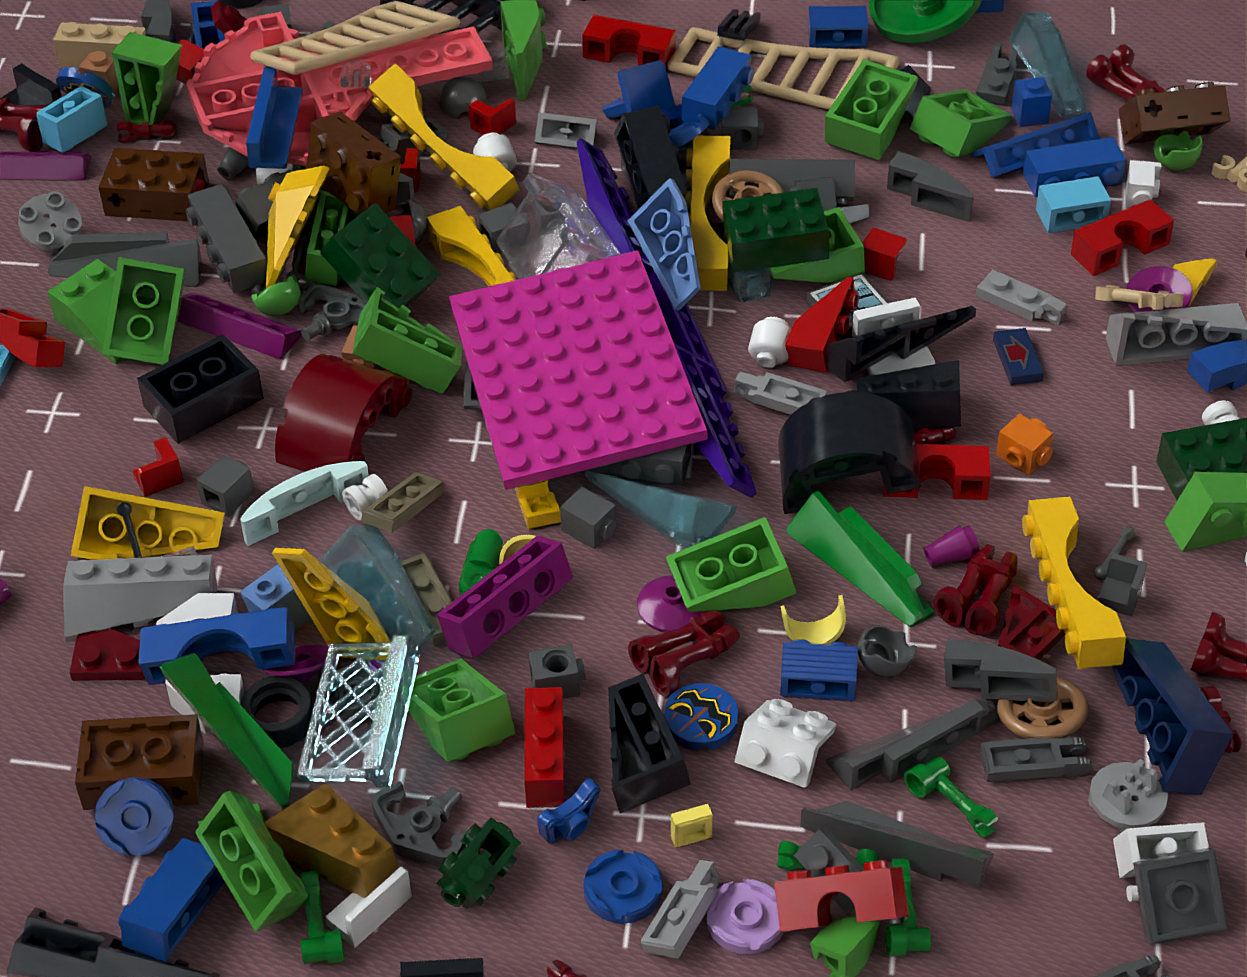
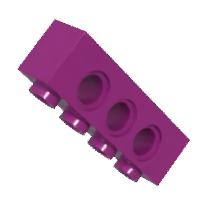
(505, 596)

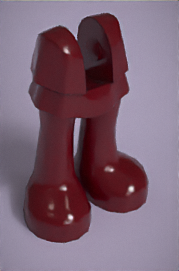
(1118, 75)
(23, 121)
(981, 570)
(708, 641)
(1215, 650)

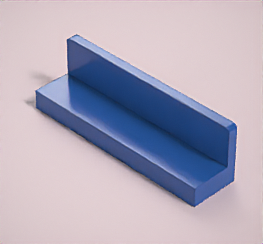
(272, 123)
(1011, 153)

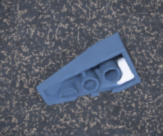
(667, 241)

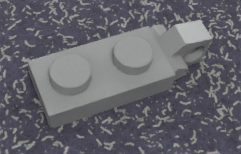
(1020, 298)
(775, 391)
(682, 912)

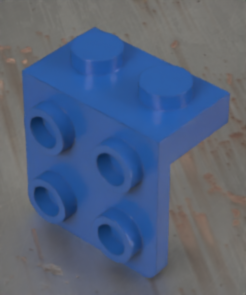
(647, 87)

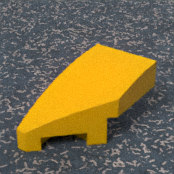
(1197, 272)
(538, 504)

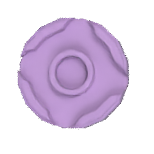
(744, 917)

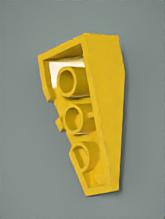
(288, 215)
(158, 526)
(332, 604)

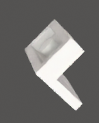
(361, 916)

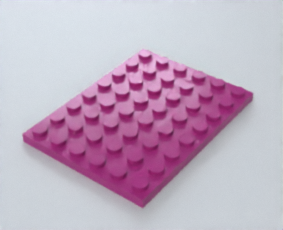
(575, 370)

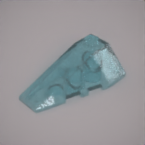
(1048, 56)
(672, 513)
(374, 571)

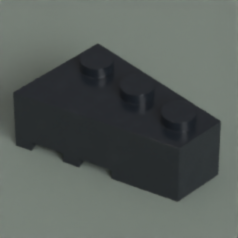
(925, 393)
(642, 747)

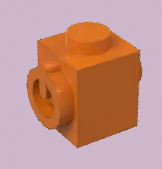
(1025, 443)

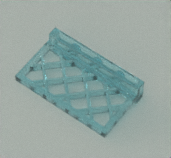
(389, 708)

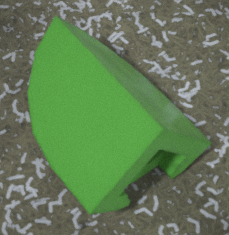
(845, 945)

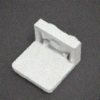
(887, 316)
(783, 741)

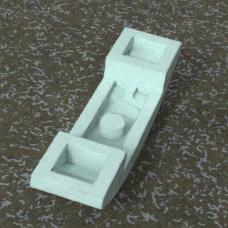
(298, 493)

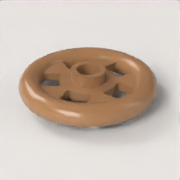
(736, 182)
(1046, 712)

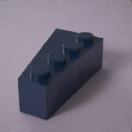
(1173, 714)

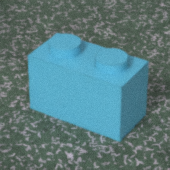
(71, 119)
(1072, 204)

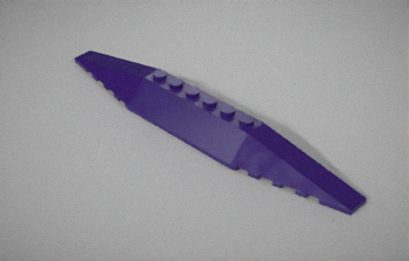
(612, 212)

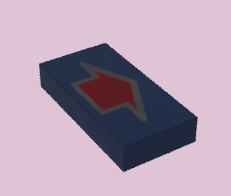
(1018, 356)

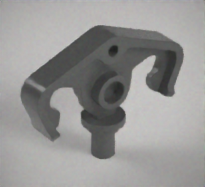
(339, 311)
(414, 832)

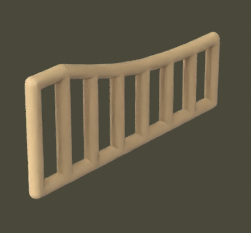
(393, 12)
(773, 51)

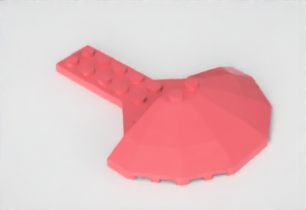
(229, 81)

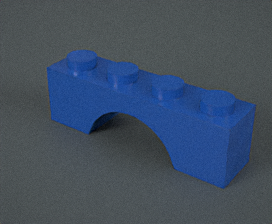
(261, 635)

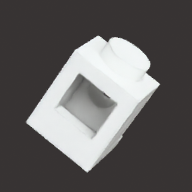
(1142, 182)

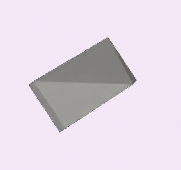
(564, 130)

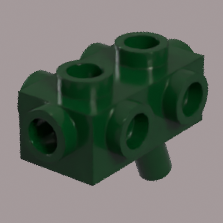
(469, 874)

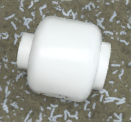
(496, 146)
(769, 342)

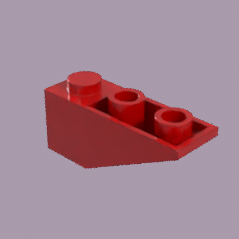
(820, 326)

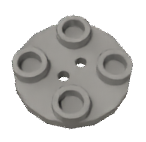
(38, 230)
(1117, 805)

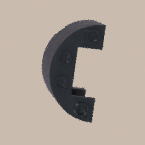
(843, 439)

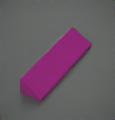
(44, 165)
(237, 325)

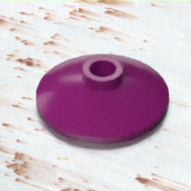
(1160, 279)
(662, 605)
(307, 660)

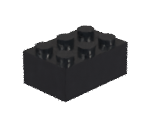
(648, 153)
(200, 388)

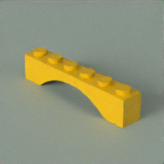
(709, 165)
(483, 176)
(460, 242)
(1090, 627)

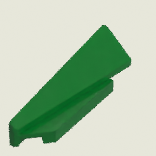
(860, 556)
(232, 727)

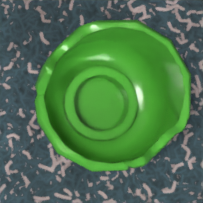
(1178, 151)
(278, 298)

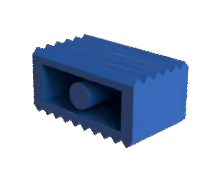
(837, 26)
(819, 670)

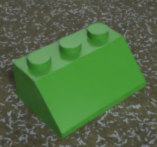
(250, 861)

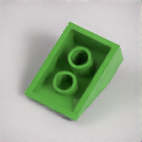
(523, 41)
(869, 109)
(958, 121)
(844, 260)
(84, 303)
(143, 311)
(733, 570)
(459, 710)

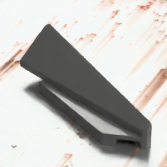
(141, 246)
(913, 745)
(896, 840)

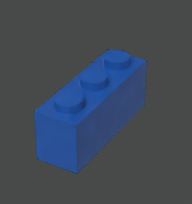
(717, 86)
(1075, 162)
(170, 901)

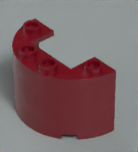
(332, 410)

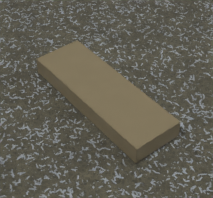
(403, 502)
(429, 591)

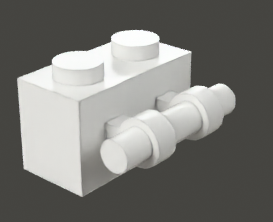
(1155, 842)

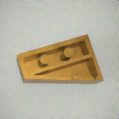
(332, 838)

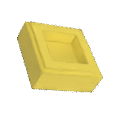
(691, 825)

